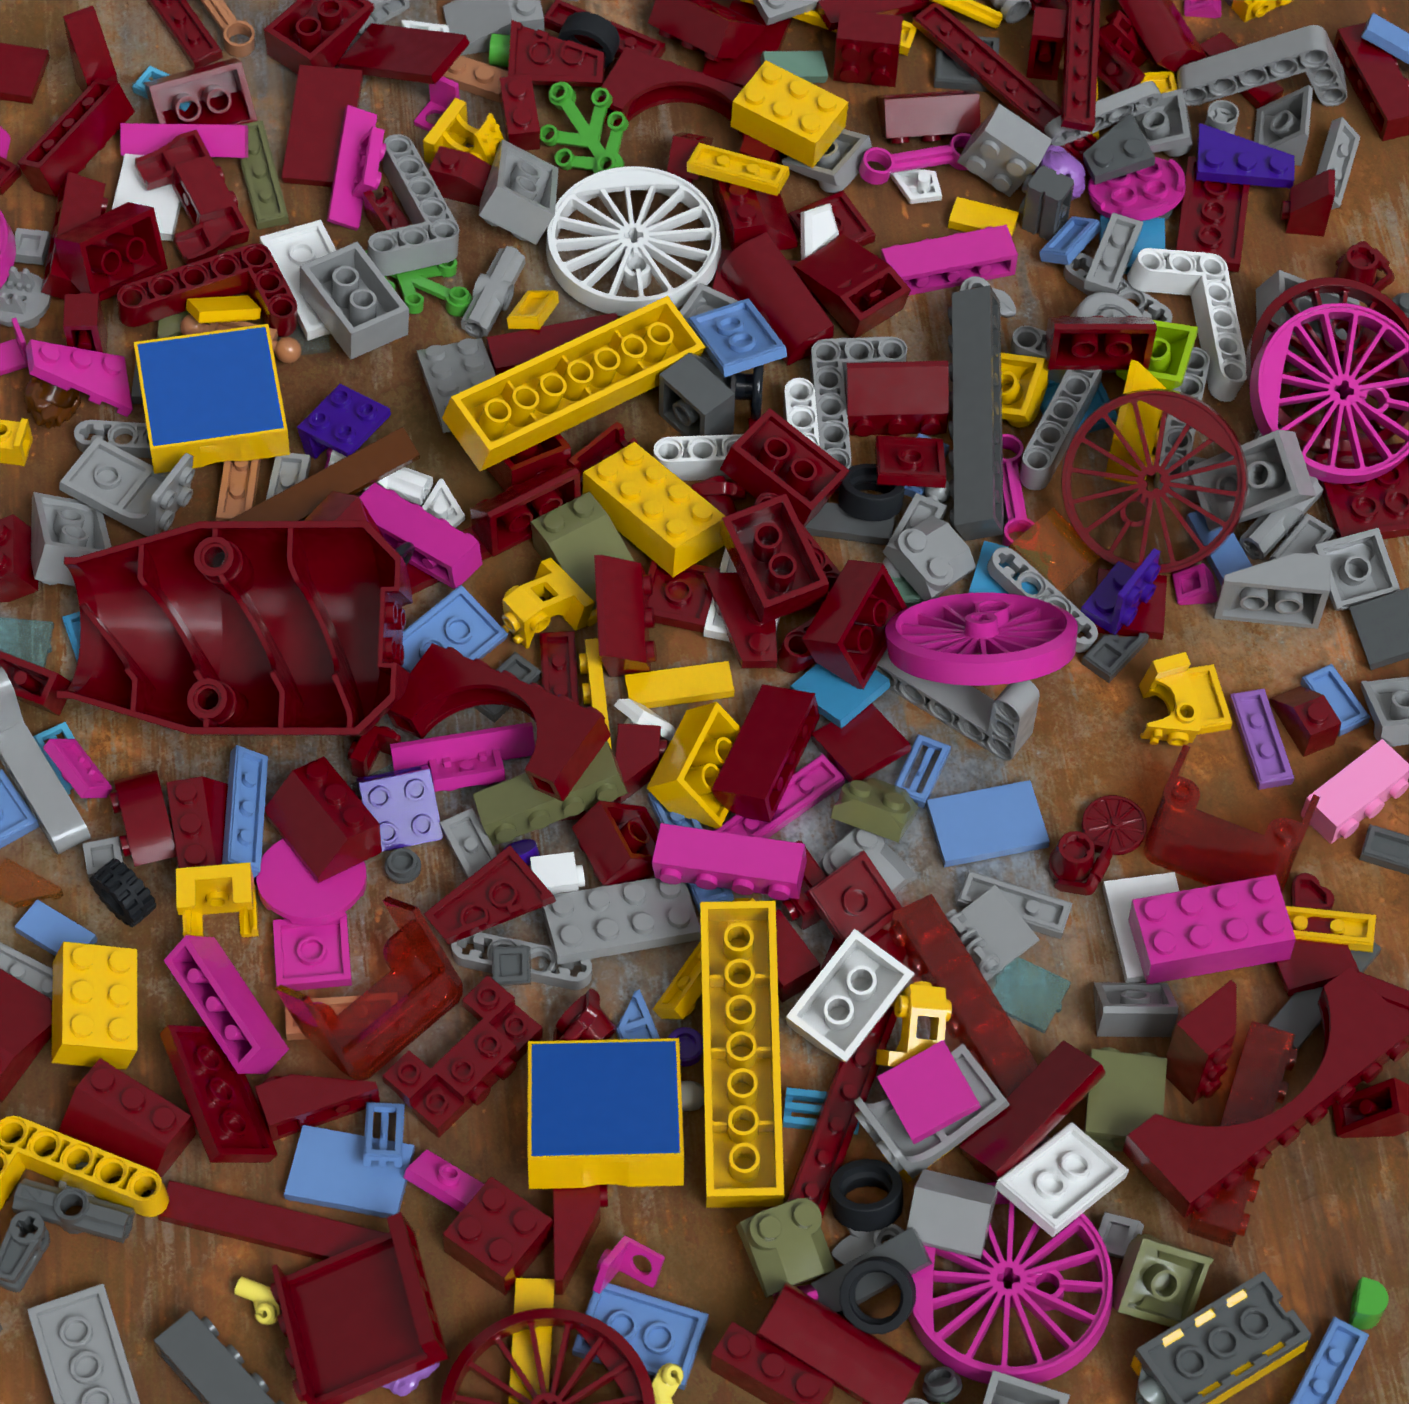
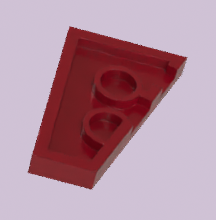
(553, 59)
(751, 641)
(489, 897)

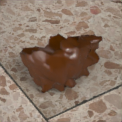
(50, 403)

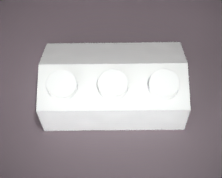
(848, 997)

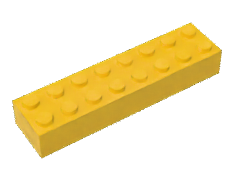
(569, 383)
(741, 1055)

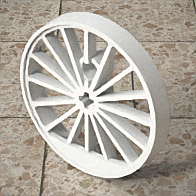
(632, 242)

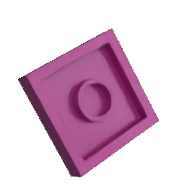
(312, 954)
(928, 1092)

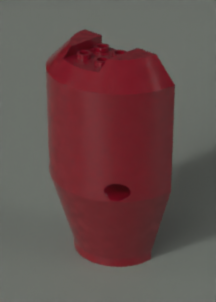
(270, 643)

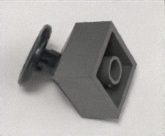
(701, 400)

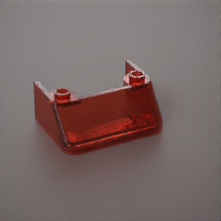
(1216, 849)
(390, 1012)

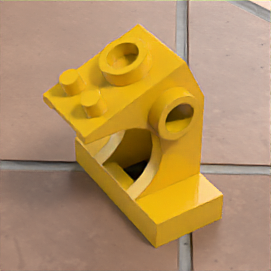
(454, 133)
(529, 615)
(1172, 684)
(917, 1000)

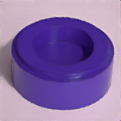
(525, 849)
(690, 1045)

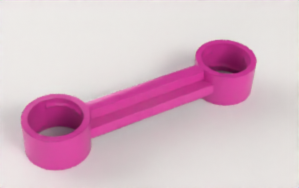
(911, 159)
(1012, 491)

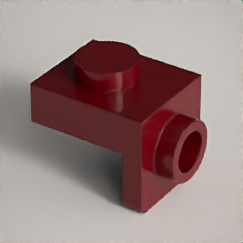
(366, 750)

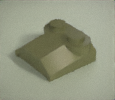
(875, 808)
(786, 1245)
(1159, 1281)

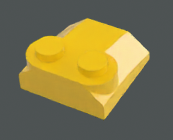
(1023, 387)

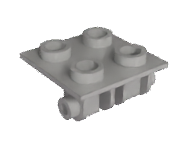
(992, 932)

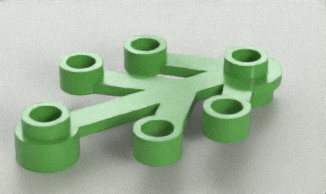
(587, 135)
(456, 299)

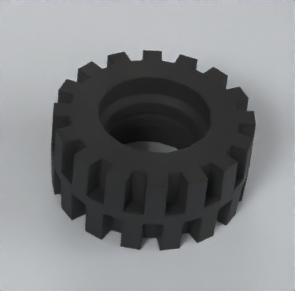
(123, 892)

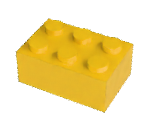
(789, 114)
(94, 1005)

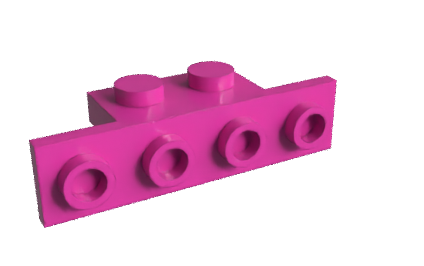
(356, 166)
(466, 757)

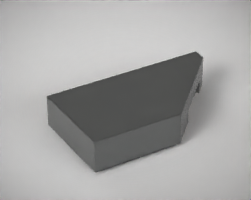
(1113, 654)

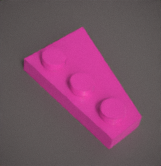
(88, 371)

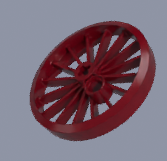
(1344, 288)
(1195, 415)
(607, 1344)

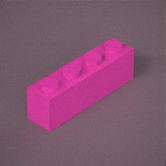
(953, 258)
(438, 546)
(729, 861)
(226, 1005)

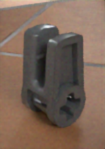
(21, 1254)

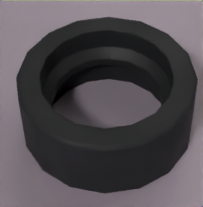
(595, 27)
(869, 506)
(866, 1216)
(856, 1316)

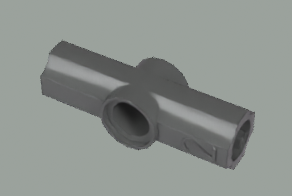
(95, 1218)

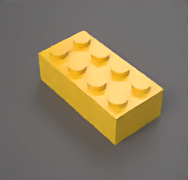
(655, 509)

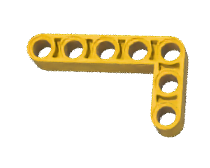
(61, 1166)

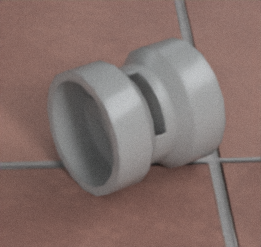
(1012, 9)
(1222, 116)

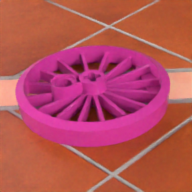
(1268, 376)
(945, 634)
(1025, 1279)

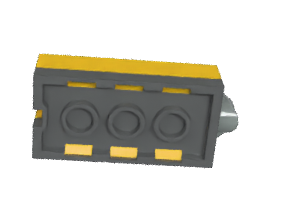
(1220, 1348)

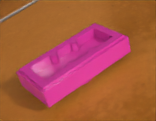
(77, 768)
(442, 1180)

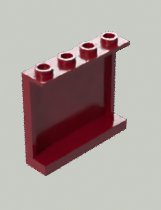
(359, 1318)

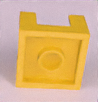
(216, 891)

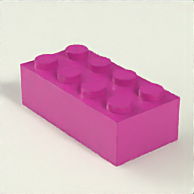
(1211, 929)

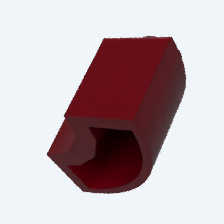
(144, 818)

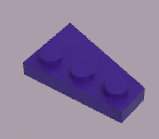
(1240, 160)

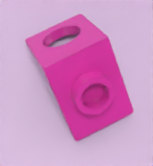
(440, 98)
(13, 352)
(622, 1260)

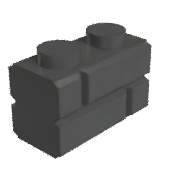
(1046, 202)

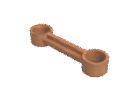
(231, 27)

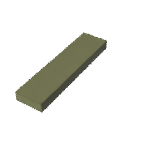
(262, 180)

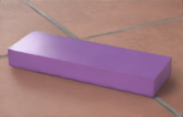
(1261, 739)

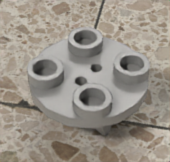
(22, 287)

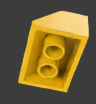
(1137, 379)
(693, 763)

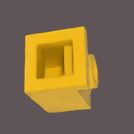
(15, 441)

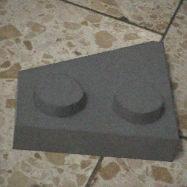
(1118, 152)

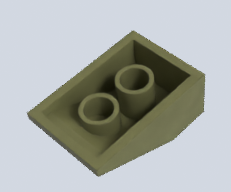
(574, 536)

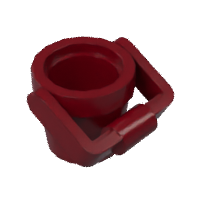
(1361, 265)
(720, 493)
(1074, 864)
(584, 1020)

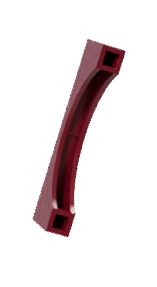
(1199, 1161)

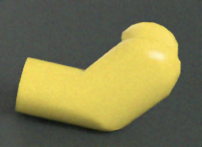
(262, 1298)
(666, 1383)

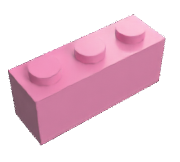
(1358, 791)

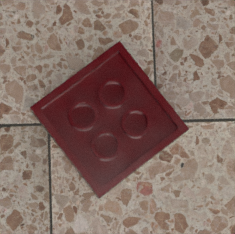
(1372, 503)

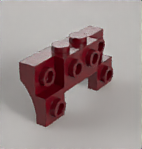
(202, 193)
(472, 1066)

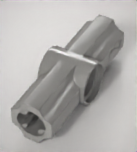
(493, 292)
(1272, 527)

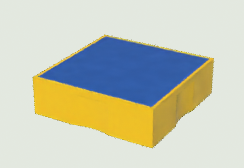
(212, 397)
(605, 1113)

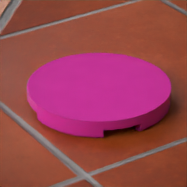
(1140, 193)
(294, 893)

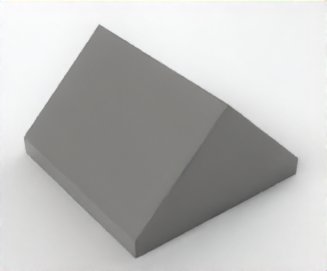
(1286, 123)
(1134, 1009)
(952, 1212)

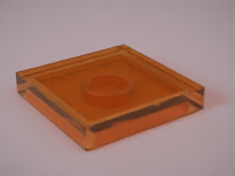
(1055, 550)

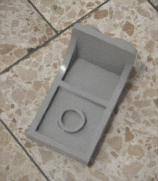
(128, 487)
(896, 1145)

